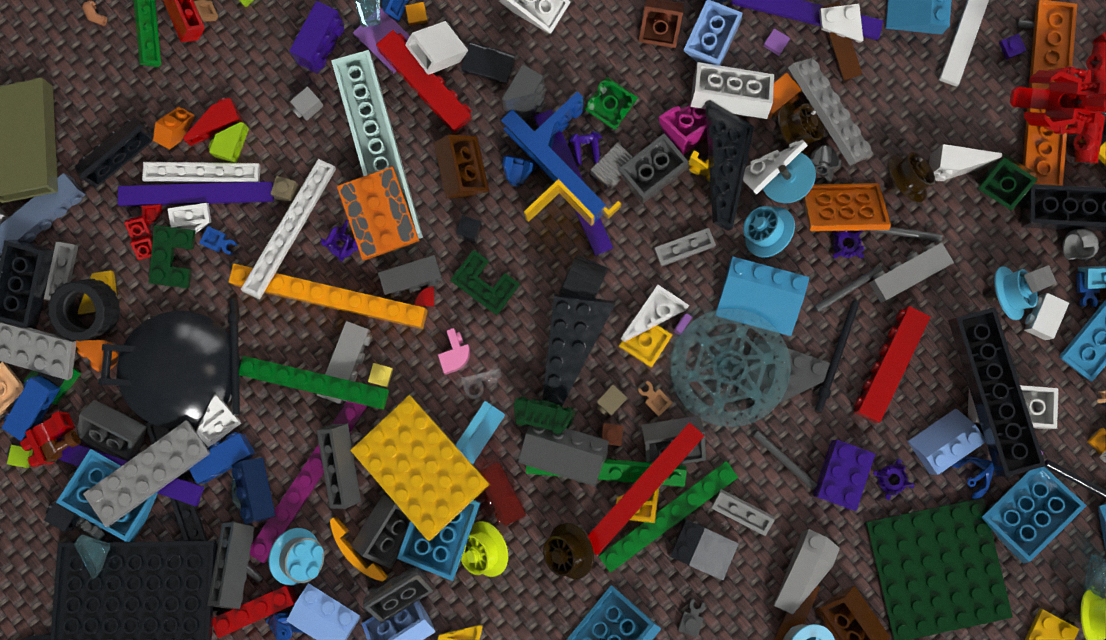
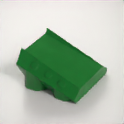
(611, 102)

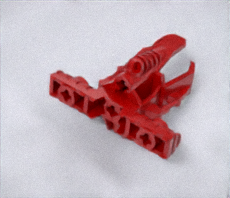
(1071, 102)

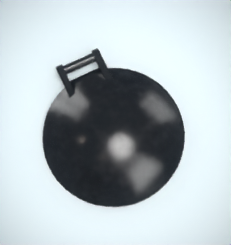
(172, 368)

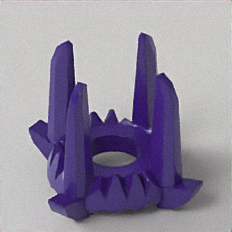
(593, 138)
(349, 244)
(840, 250)
(885, 473)

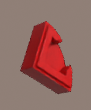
(151, 212)
(426, 298)

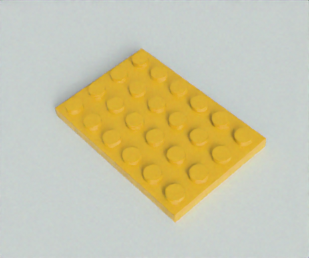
(419, 467)

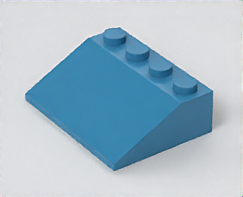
(918, 15)
(764, 291)
(89, 473)
(1033, 513)
(445, 549)
(615, 619)

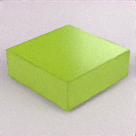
(19, 456)

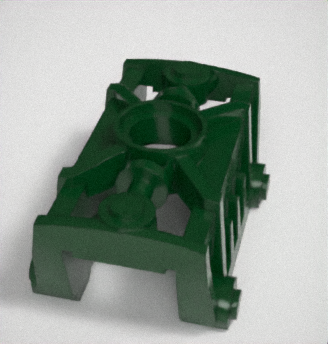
(543, 414)

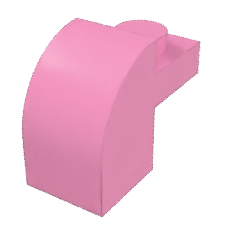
(458, 356)

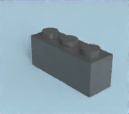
(410, 277)

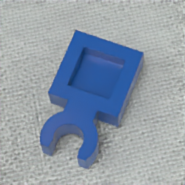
(215, 240)
(1086, 293)

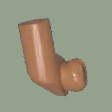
(89, 10)

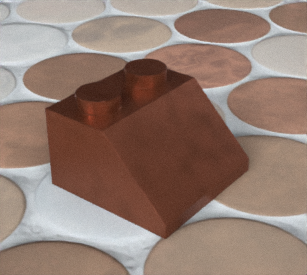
(661, 23)

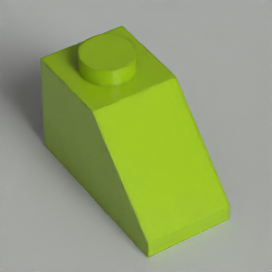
(229, 143)

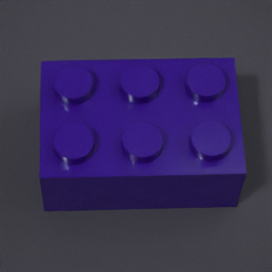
(317, 37)
(844, 475)

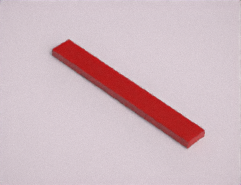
(645, 487)

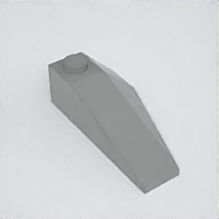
(809, 565)

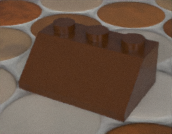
(461, 166)
(851, 617)

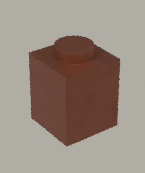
(612, 433)

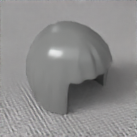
(1080, 244)

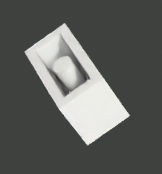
(1046, 316)

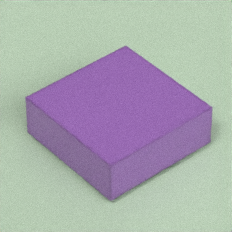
(776, 42)
(682, 324)

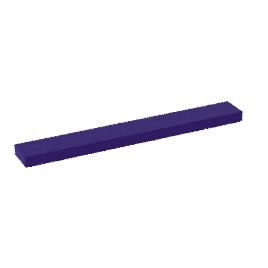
(805, 12)
(195, 193)
(596, 233)
(177, 489)

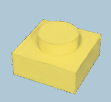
(380, 375)

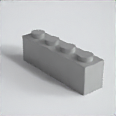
(911, 272)
(348, 354)

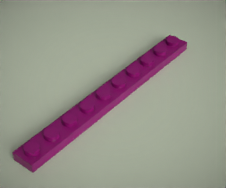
(300, 489)

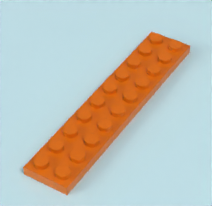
(1050, 50)

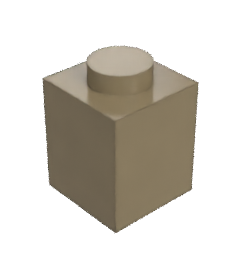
(285, 189)
(611, 401)

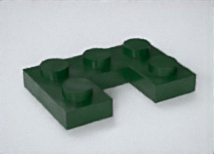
(161, 267)
(491, 298)

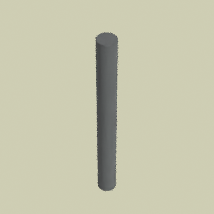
(911, 233)
(847, 289)
(785, 460)

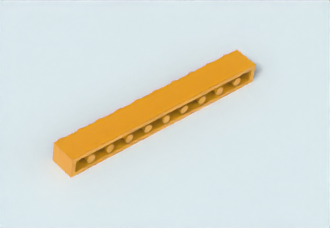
(337, 298)

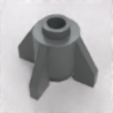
(825, 161)

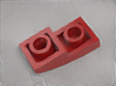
(140, 236)

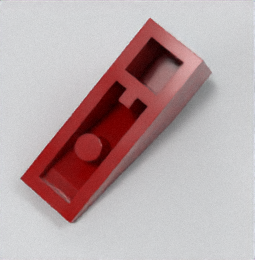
(214, 120)

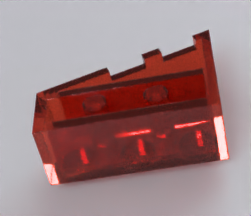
(502, 495)

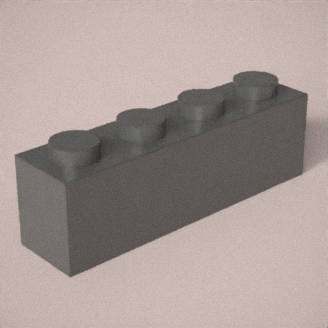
(338, 466)
(231, 565)

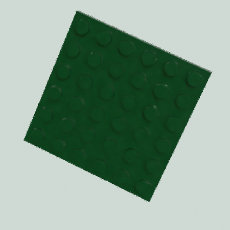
(938, 570)

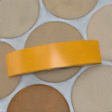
(339, 531)

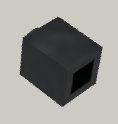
(469, 229)
(61, 517)

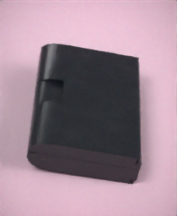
(488, 63)

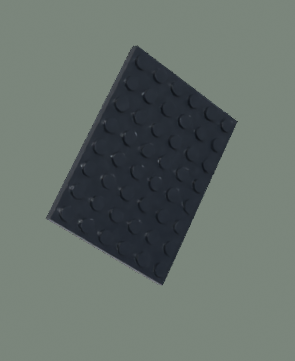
(138, 594)

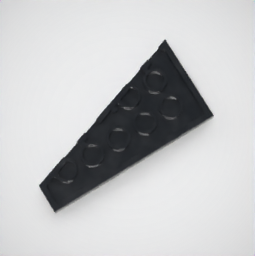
(728, 153)
(573, 333)

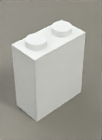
(436, 47)

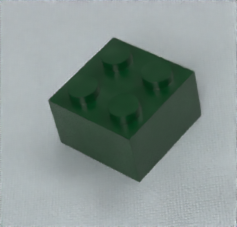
(1007, 181)

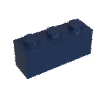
(253, 490)

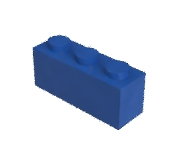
(30, 406)
(222, 458)

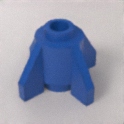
(517, 169)

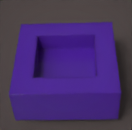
(1012, 46)

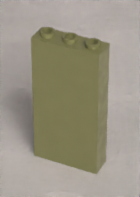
(27, 140)

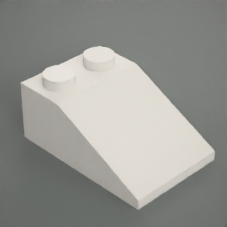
(541, 13)
(954, 161)

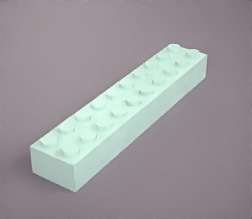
(370, 121)

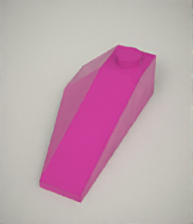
(684, 126)

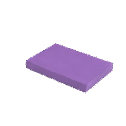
(371, 35)

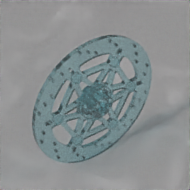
(766, 359)

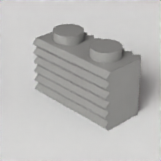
(607, 169)

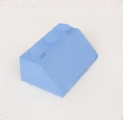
(713, 33)
(946, 441)
(322, 616)
(409, 624)

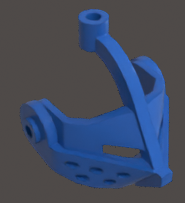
(987, 471)
(280, 627)

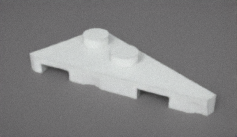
(766, 168)
(657, 309)

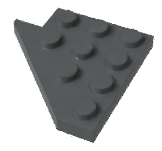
(804, 374)

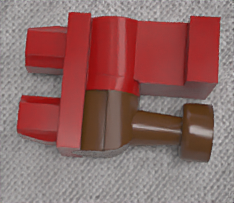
(44, 439)

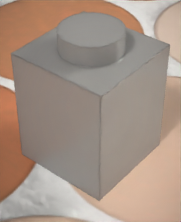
(306, 104)

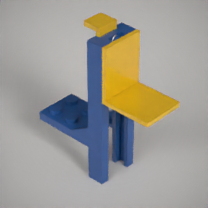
(566, 183)

